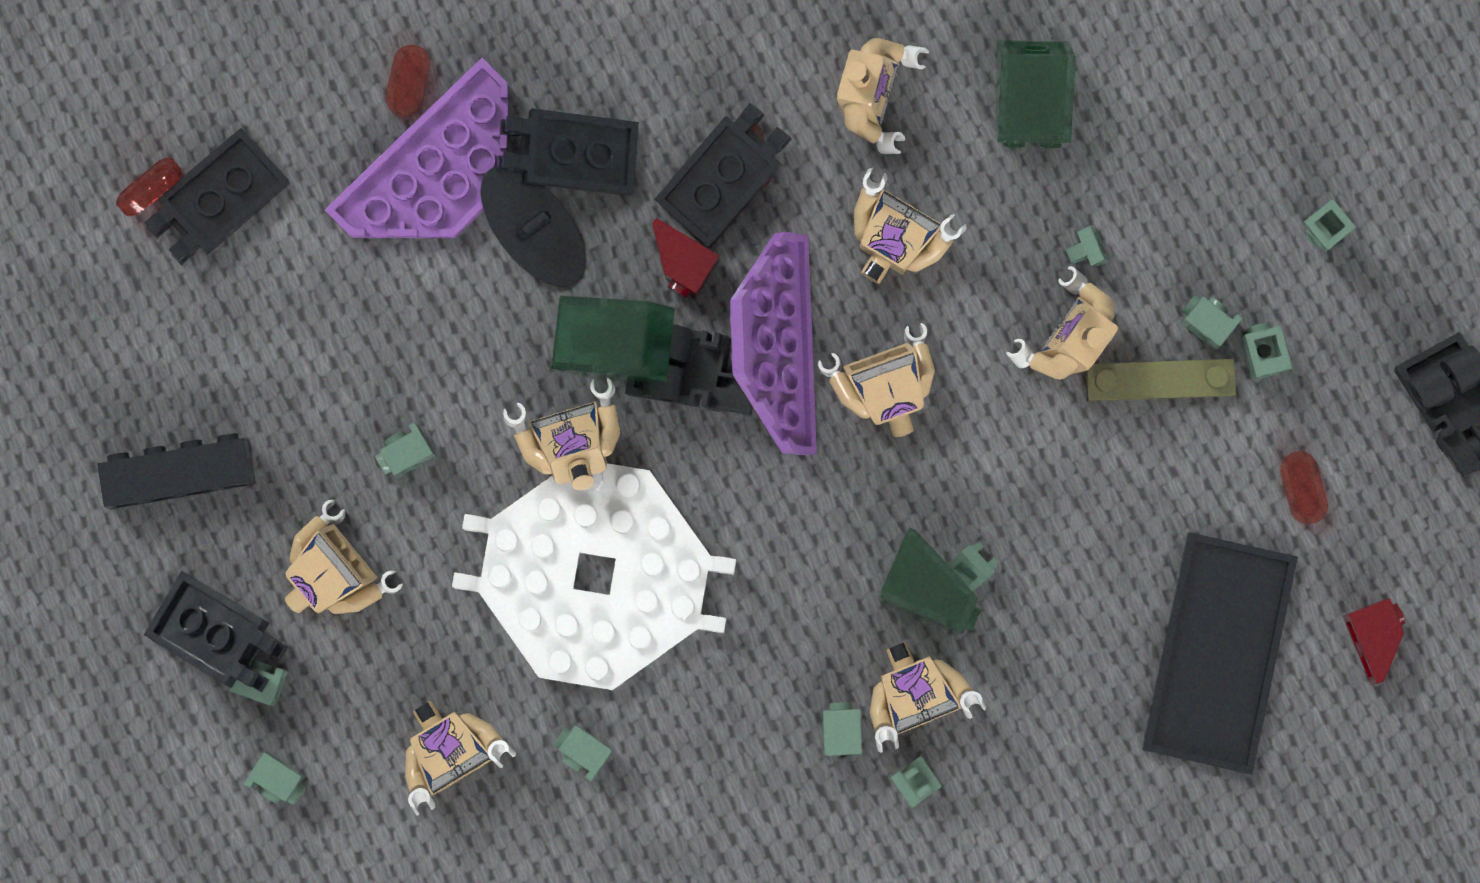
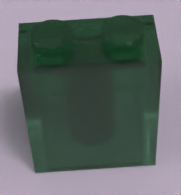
(1034, 92)
(613, 339)
(928, 587)

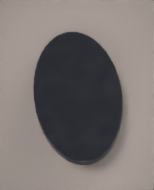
(533, 227)

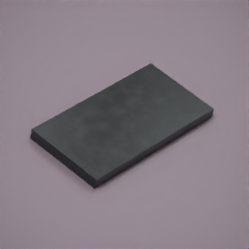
(1219, 653)

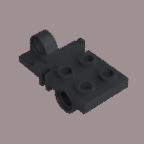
(696, 372)
(1447, 394)

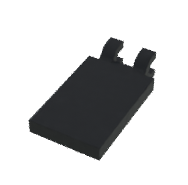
(573, 151)
(723, 176)
(217, 196)
(213, 633)

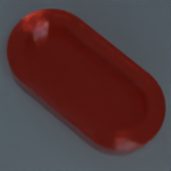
(408, 81)
(149, 187)
(1303, 487)

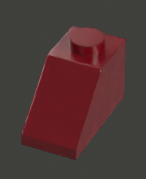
(683, 260)
(1376, 636)

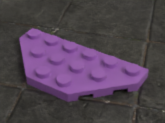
(435, 169)
(775, 342)

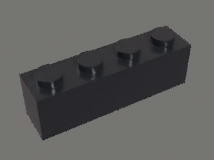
(177, 472)

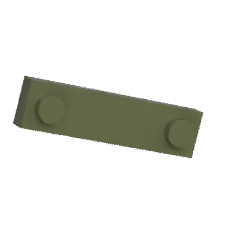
(1161, 380)

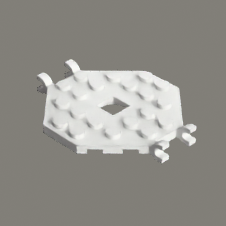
(584, 633)

